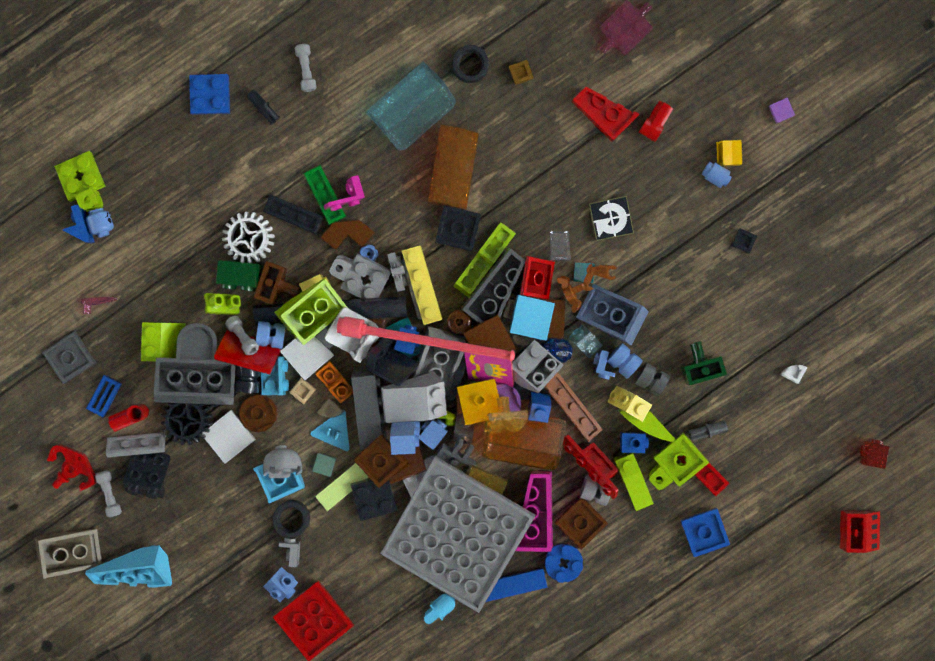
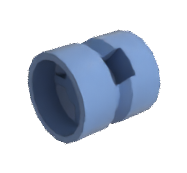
(263, 332)
(624, 360)

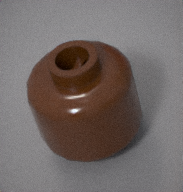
(452, 324)

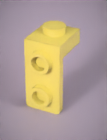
(629, 403)

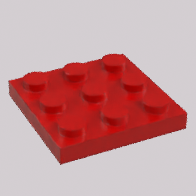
(313, 621)

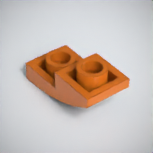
(334, 381)

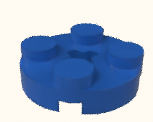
(564, 574)

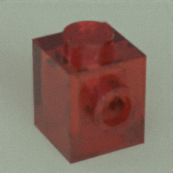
(874, 453)

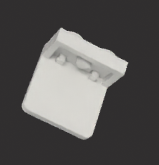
(356, 347)

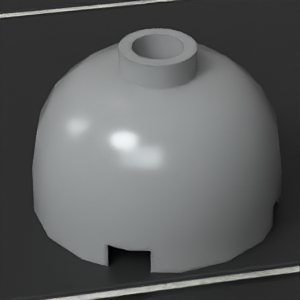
(282, 462)

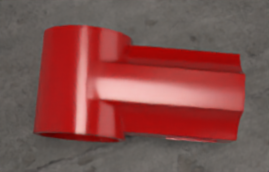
(654, 124)
(127, 417)

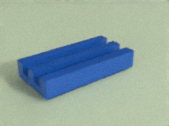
(113, 394)

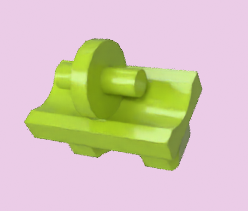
(222, 304)

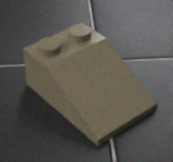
(67, 552)

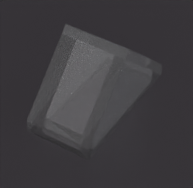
(559, 246)

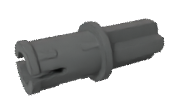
(708, 430)

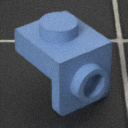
(600, 360)

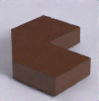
(340, 230)

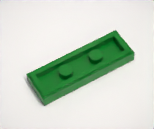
(323, 193)

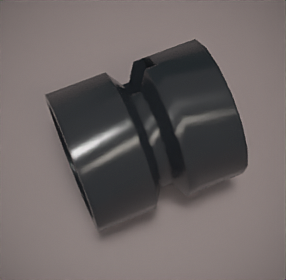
(246, 380)

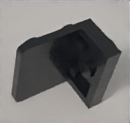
(390, 363)
(146, 474)

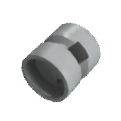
(590, 492)

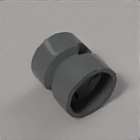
(652, 379)

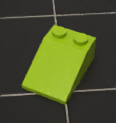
(310, 311)

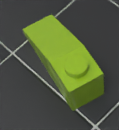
(633, 480)

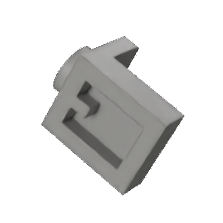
(294, 553)

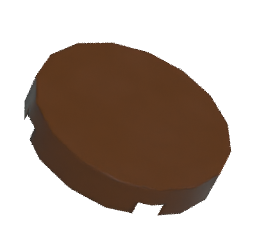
(258, 413)

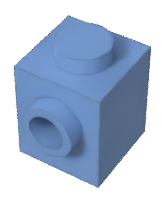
(433, 432)

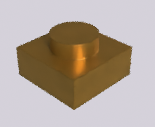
(521, 72)

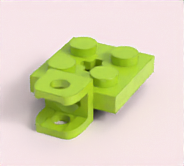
(85, 190)
(670, 469)

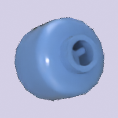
(99, 222)

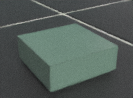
(324, 464)

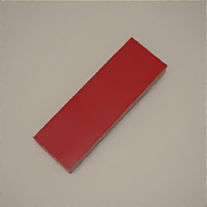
(710, 478)

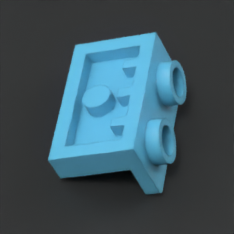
(275, 382)

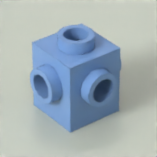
(281, 585)

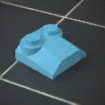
(279, 487)

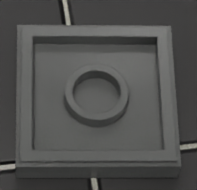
(69, 357)

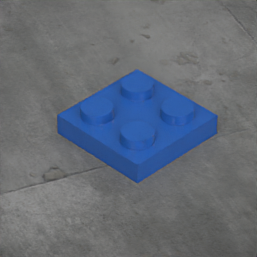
(209, 94)
(705, 532)

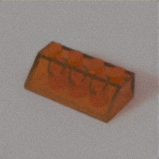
(453, 167)

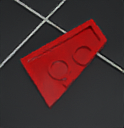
(603, 113)

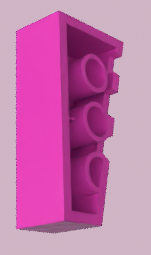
(539, 502)

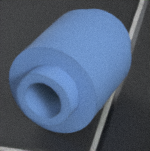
(716, 174)

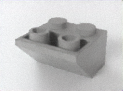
(535, 367)

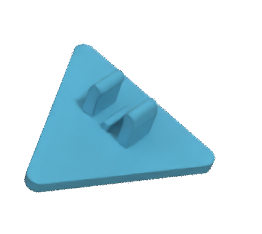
(334, 432)

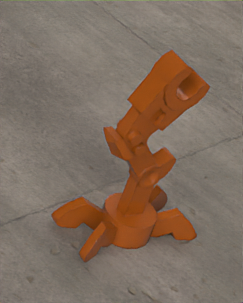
(570, 292)

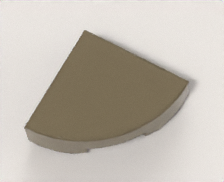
(330, 409)

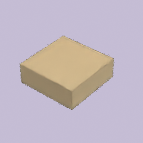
(302, 390)

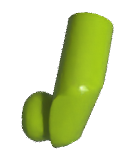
(450, 418)

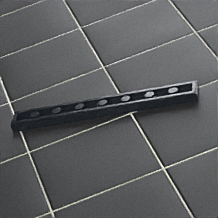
(367, 308)

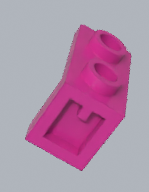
(354, 189)

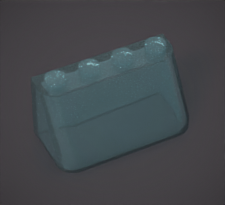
(412, 106)

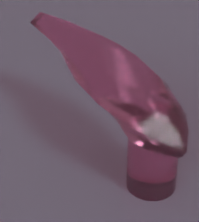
(95, 301)

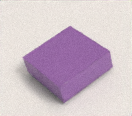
(781, 110)

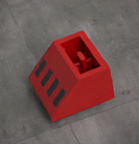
(859, 531)

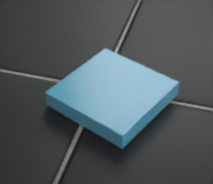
(531, 317)

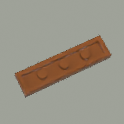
(573, 407)

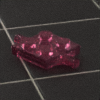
(625, 27)

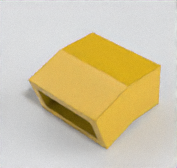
(729, 153)

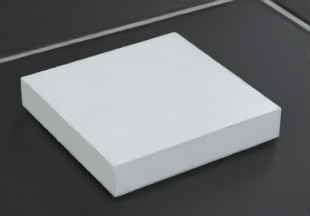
(308, 357)
(228, 436)

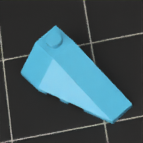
(141, 566)

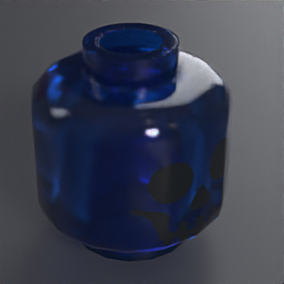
(559, 349)

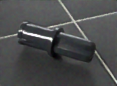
(263, 107)

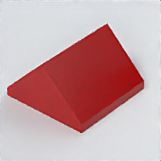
(537, 278)

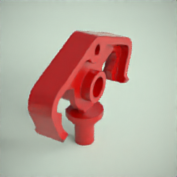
(75, 463)

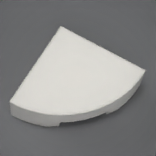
(794, 373)

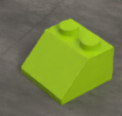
(159, 340)

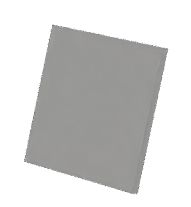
(457, 534)

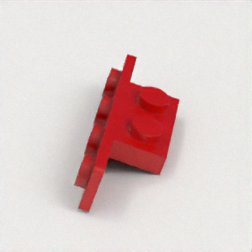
(596, 464)

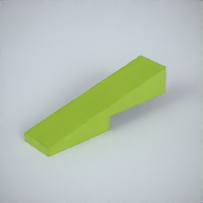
(484, 259)

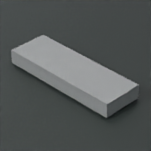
(135, 444)

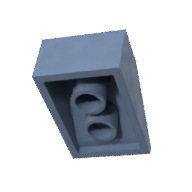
(612, 314)

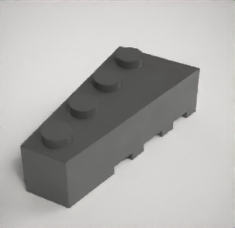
(495, 288)
(367, 405)

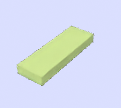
(340, 487)

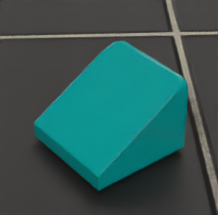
(580, 272)

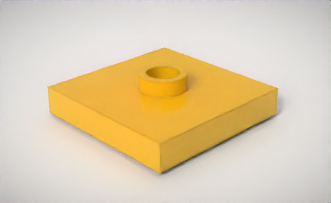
(478, 400)

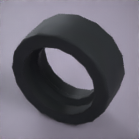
(470, 49)
(286, 532)

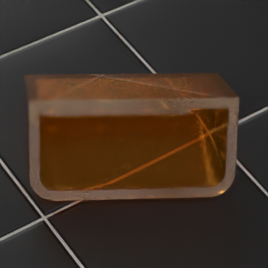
(533, 446)

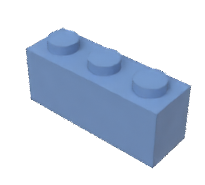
(404, 437)

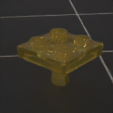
(505, 420)

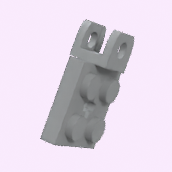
(352, 273)

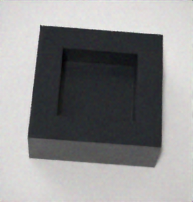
(744, 240)

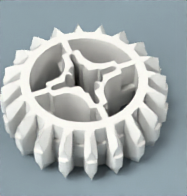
(252, 244)

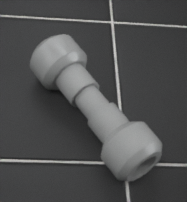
(308, 83)
(249, 345)
(104, 478)

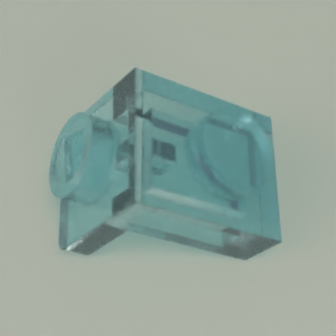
(585, 341)

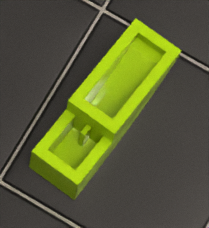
(649, 425)

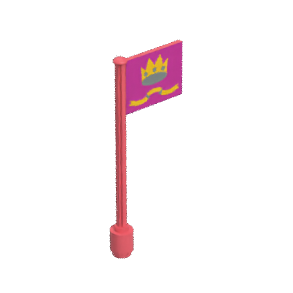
(481, 361)

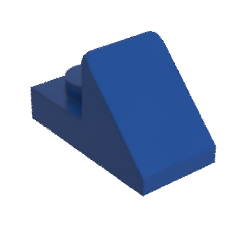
(80, 230)

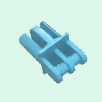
(439, 608)

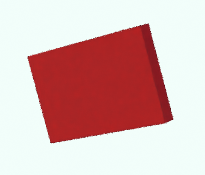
(231, 352)

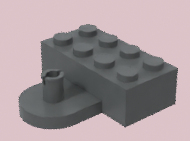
(194, 372)

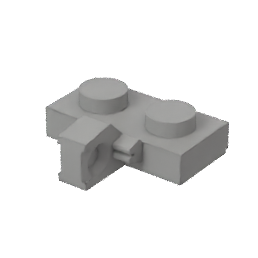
(397, 270)

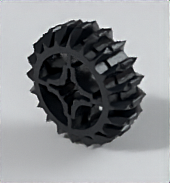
(188, 411)

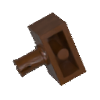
(273, 283)

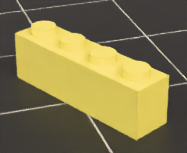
(422, 285)

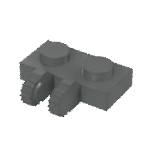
(455, 458)

